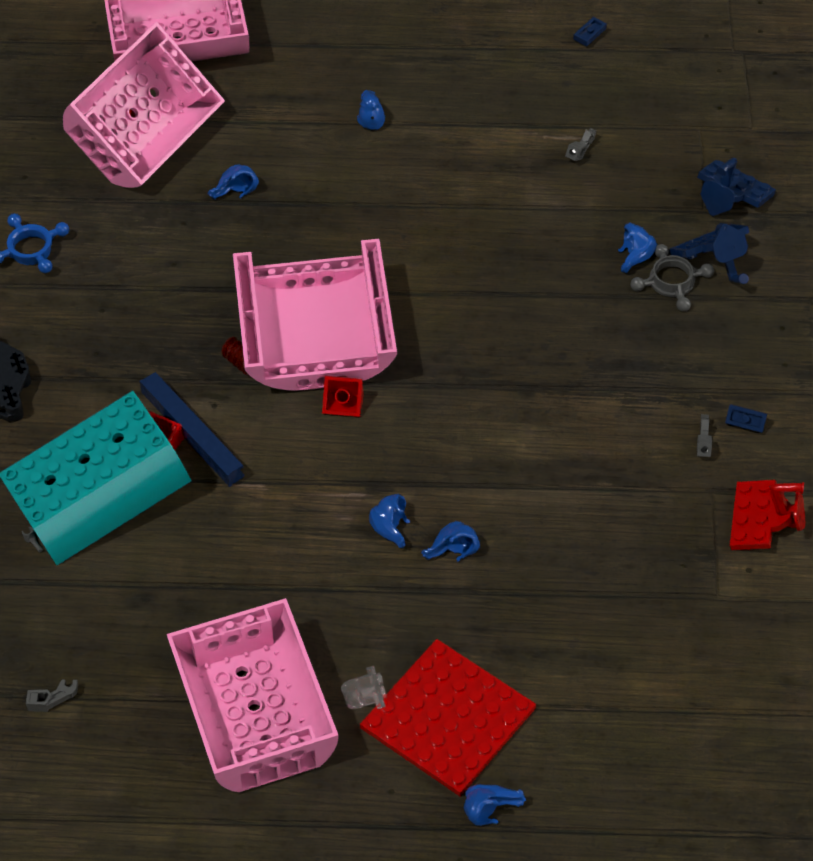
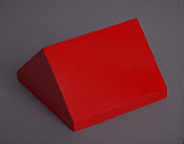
(342, 396)

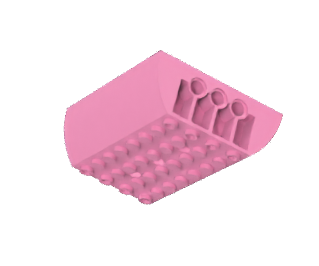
(183, 19)
(131, 147)
(277, 679)

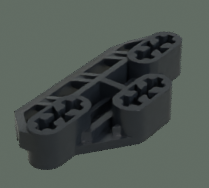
(12, 381)

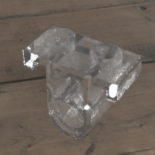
(365, 690)

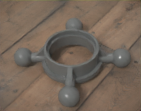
(672, 290)

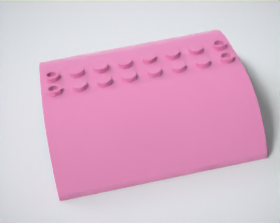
(315, 319)

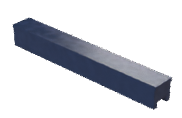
(194, 430)

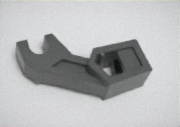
(577, 149)
(704, 442)
(51, 699)

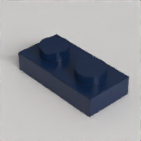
(590, 31)
(746, 418)

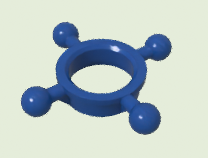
(31, 230)

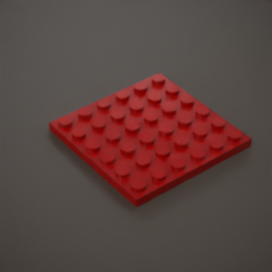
(448, 717)

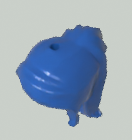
(370, 107)
(238, 178)
(639, 246)
(386, 517)
(456, 538)
(484, 799)

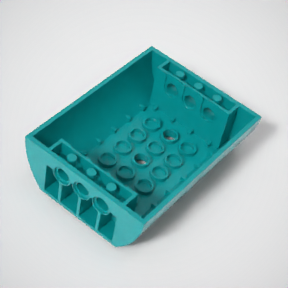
(107, 489)

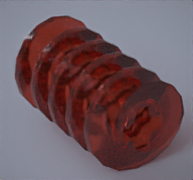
(233, 352)

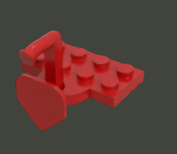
(763, 509)

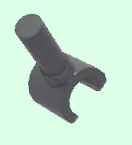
(30, 537)

